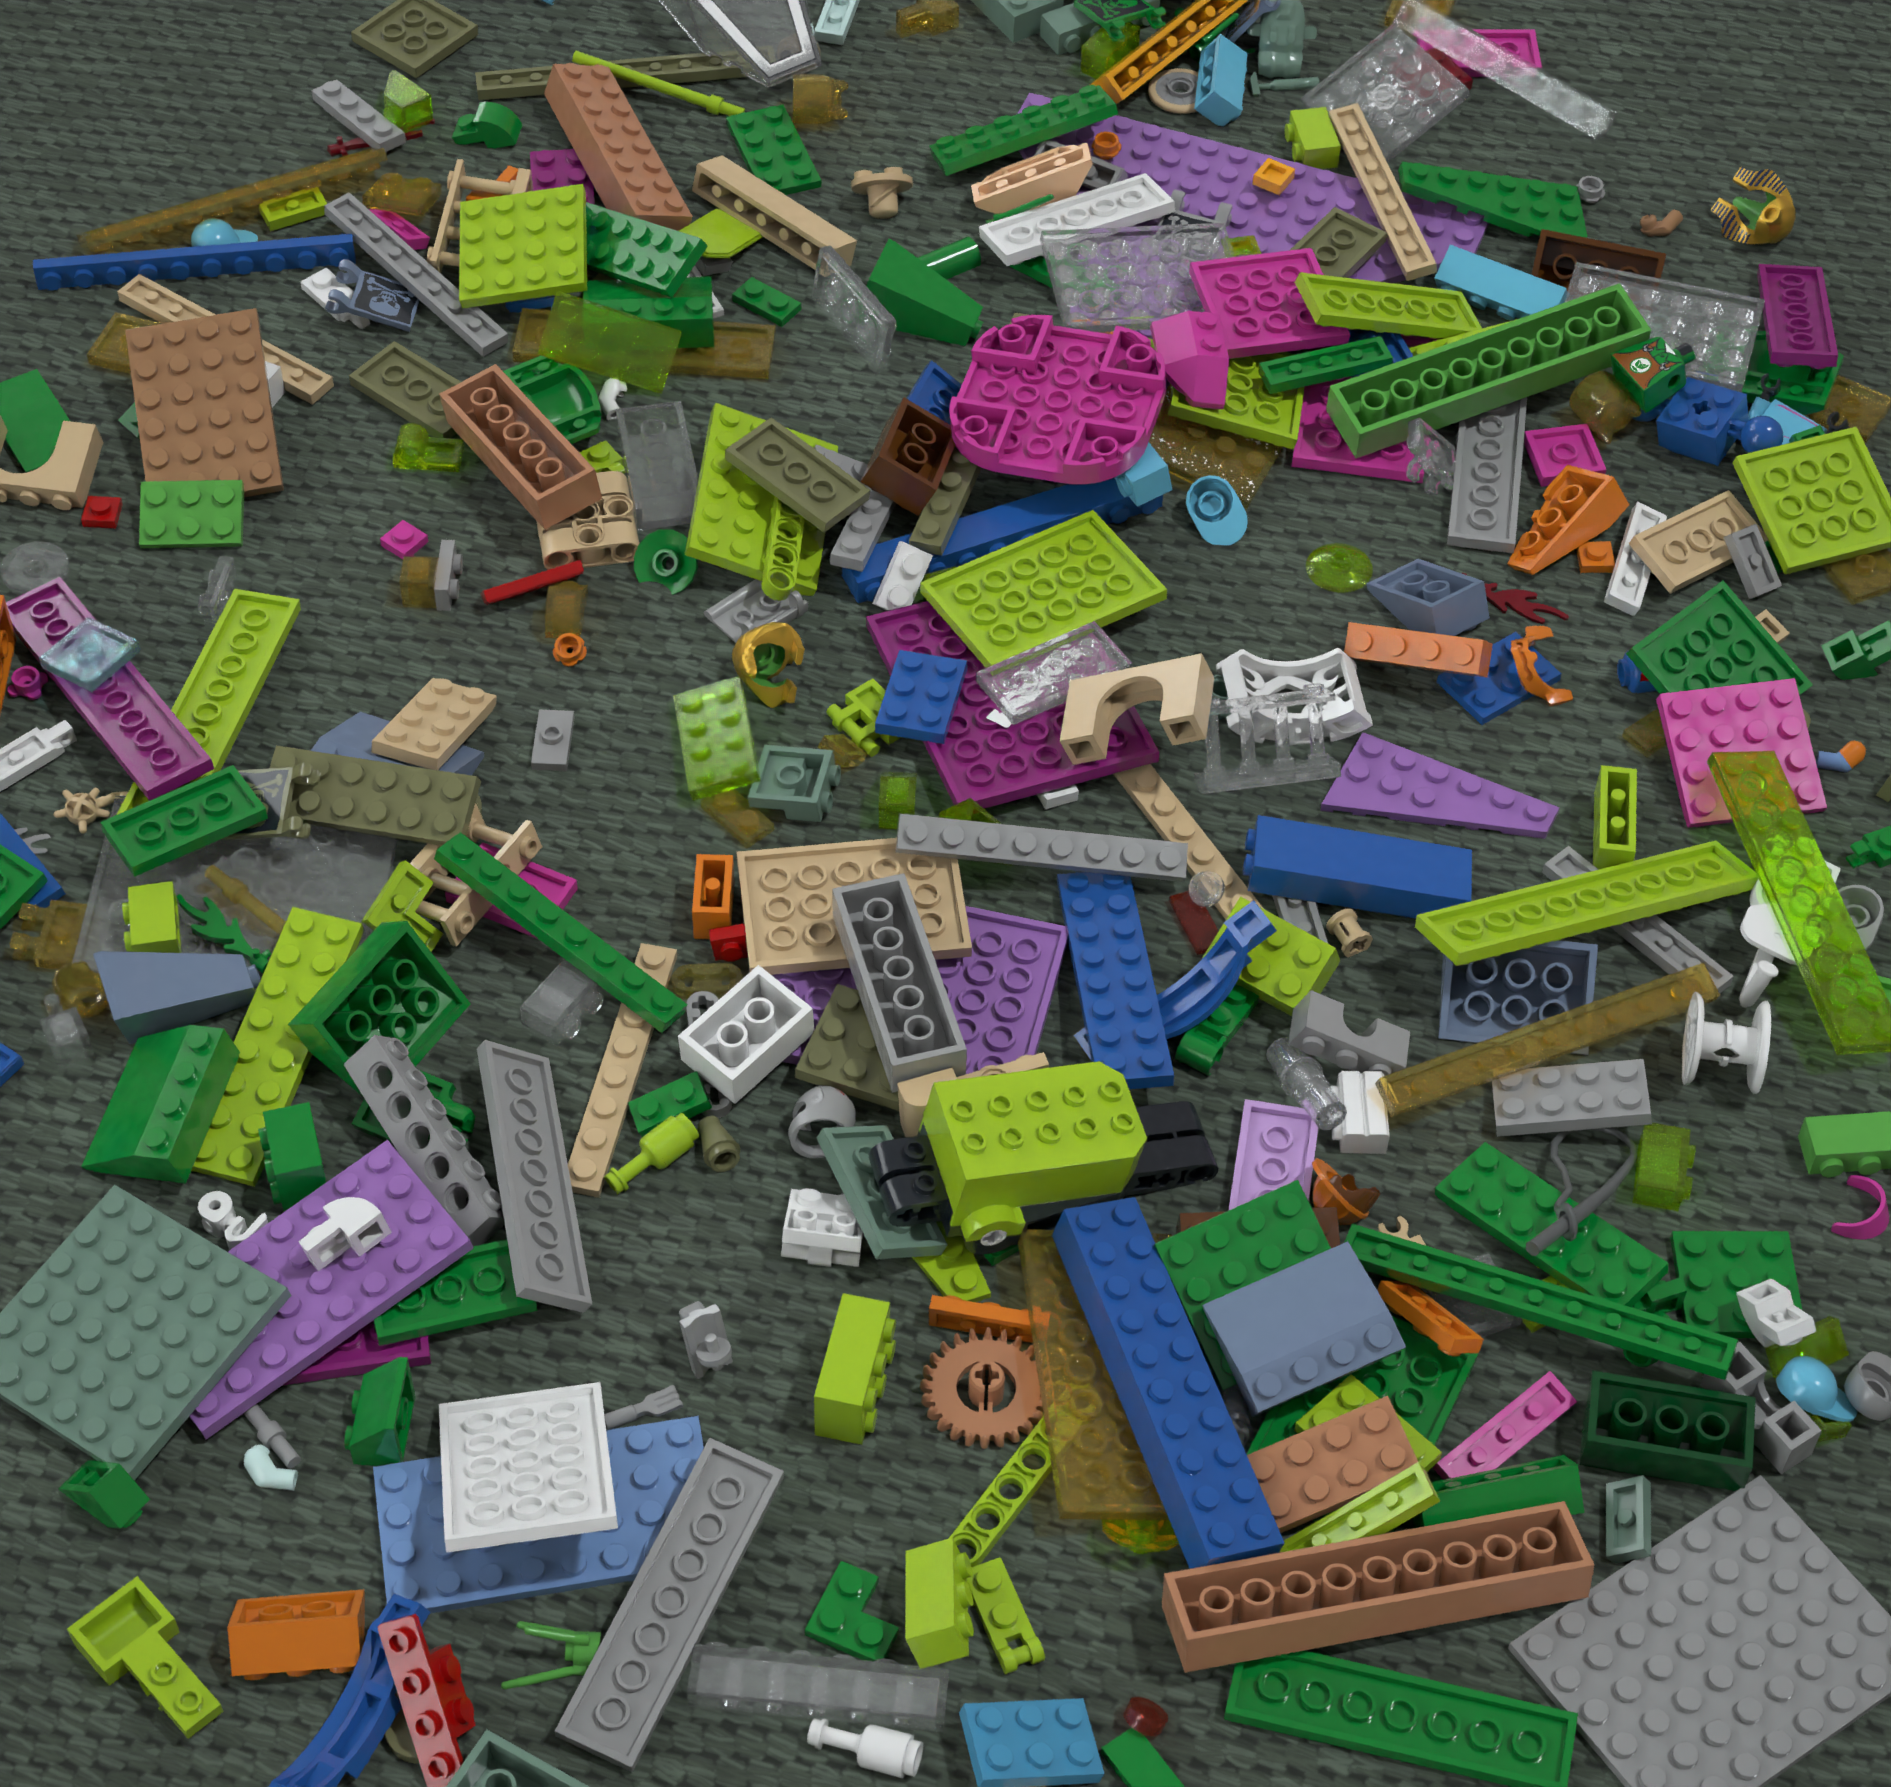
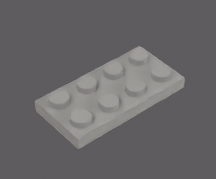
(1572, 1098)

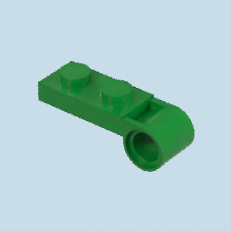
(1207, 1040)

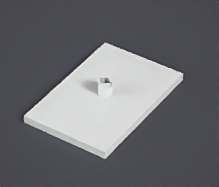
(525, 1467)

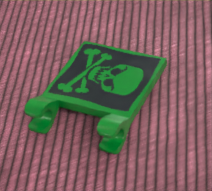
(1115, 13)

